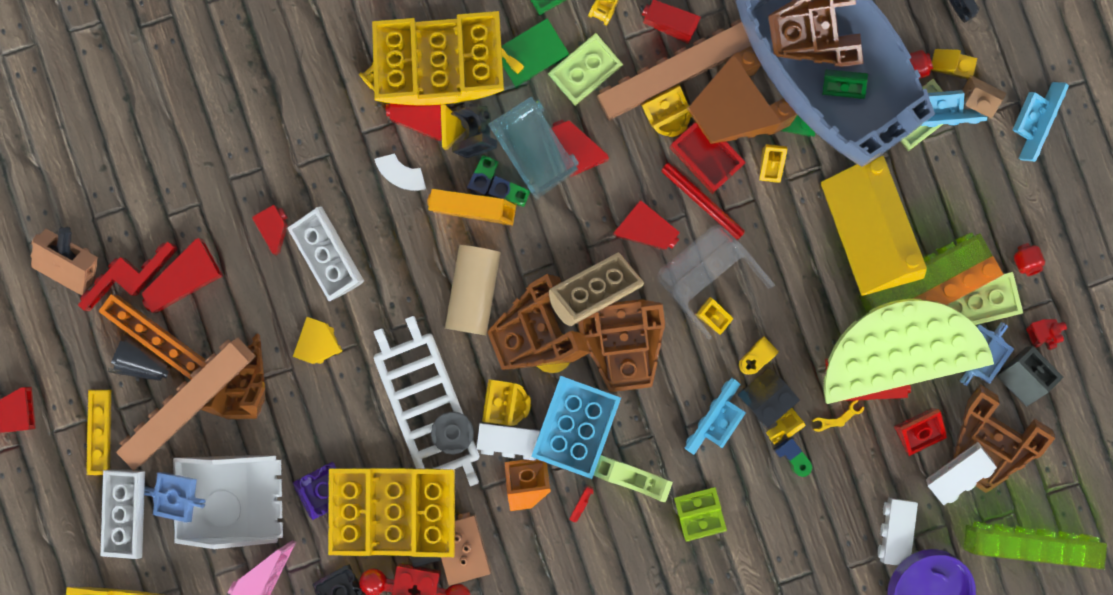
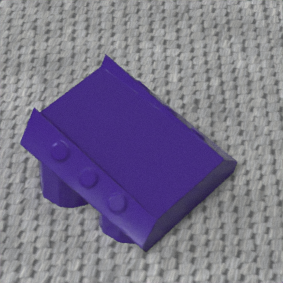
(314, 491)

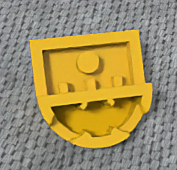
(668, 112)
(505, 403)

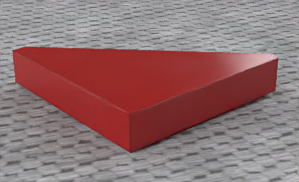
(581, 504)

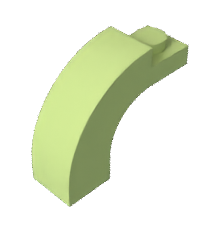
(633, 478)

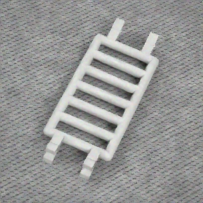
(394, 397)

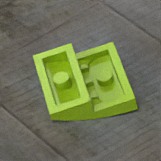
(700, 514)

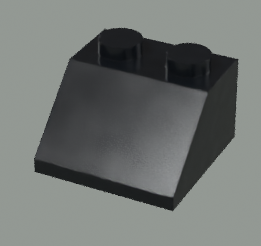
(768, 397)

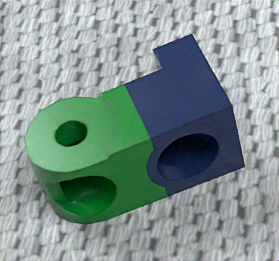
(482, 176)
(508, 191)
(799, 462)

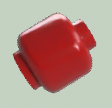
(921, 62)
(1029, 259)

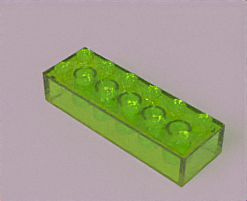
(949, 262)
(1035, 546)

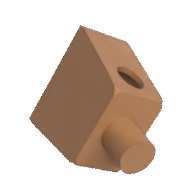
(983, 96)

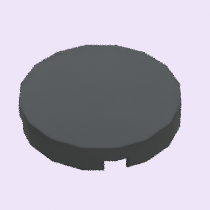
(452, 432)

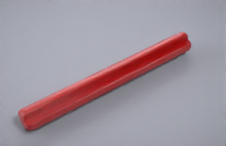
(703, 201)

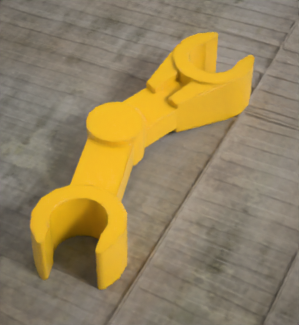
(513, 63)
(840, 421)

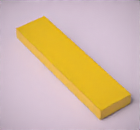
(98, 431)

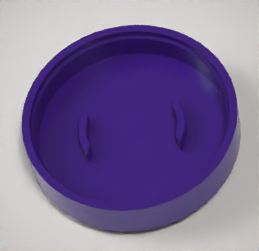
(931, 574)

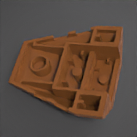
(625, 342)

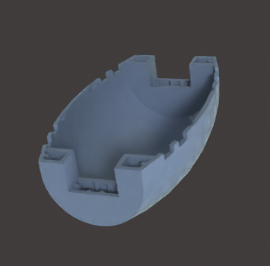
(853, 126)

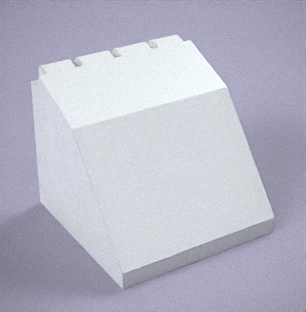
(251, 481)

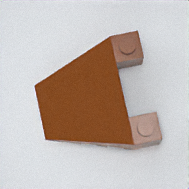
(811, 32)
(735, 107)
(530, 332)
(1003, 444)

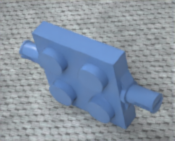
(1000, 352)
(174, 497)

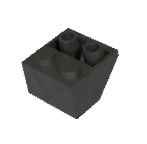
(1029, 376)

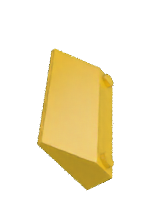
(874, 227)

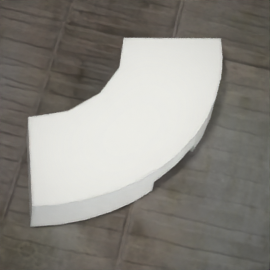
(399, 174)

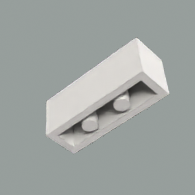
(507, 440)
(961, 474)
(897, 530)

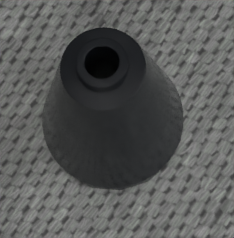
(138, 361)

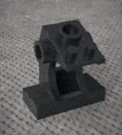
(477, 139)

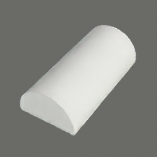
(325, 254)
(122, 513)

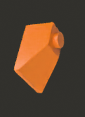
(526, 483)

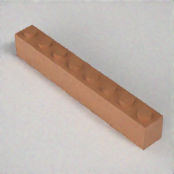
(673, 71)
(186, 403)

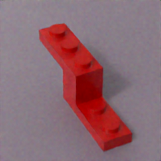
(127, 276)

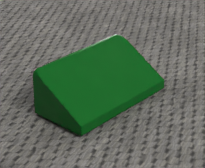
(845, 83)

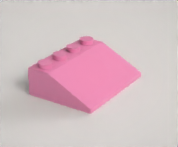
(264, 576)

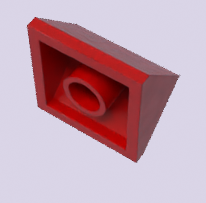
(921, 431)

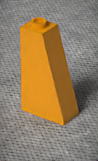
(472, 206)

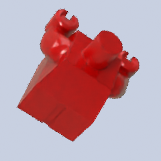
(1045, 331)

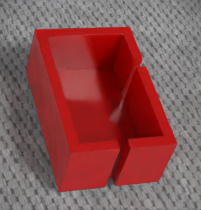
(708, 162)

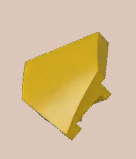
(316, 342)

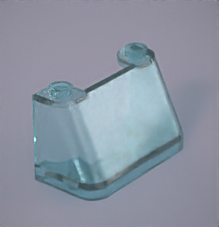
(533, 147)

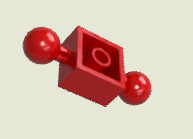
(427, 580)

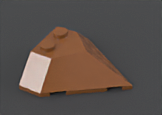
(244, 393)

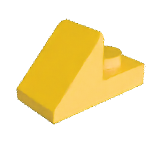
(953, 63)

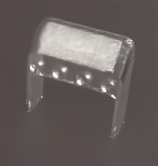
(701, 265)

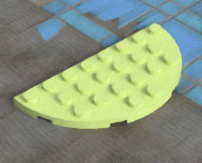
(903, 346)

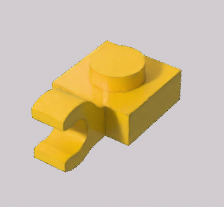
(787, 424)

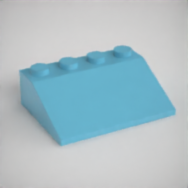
(576, 427)

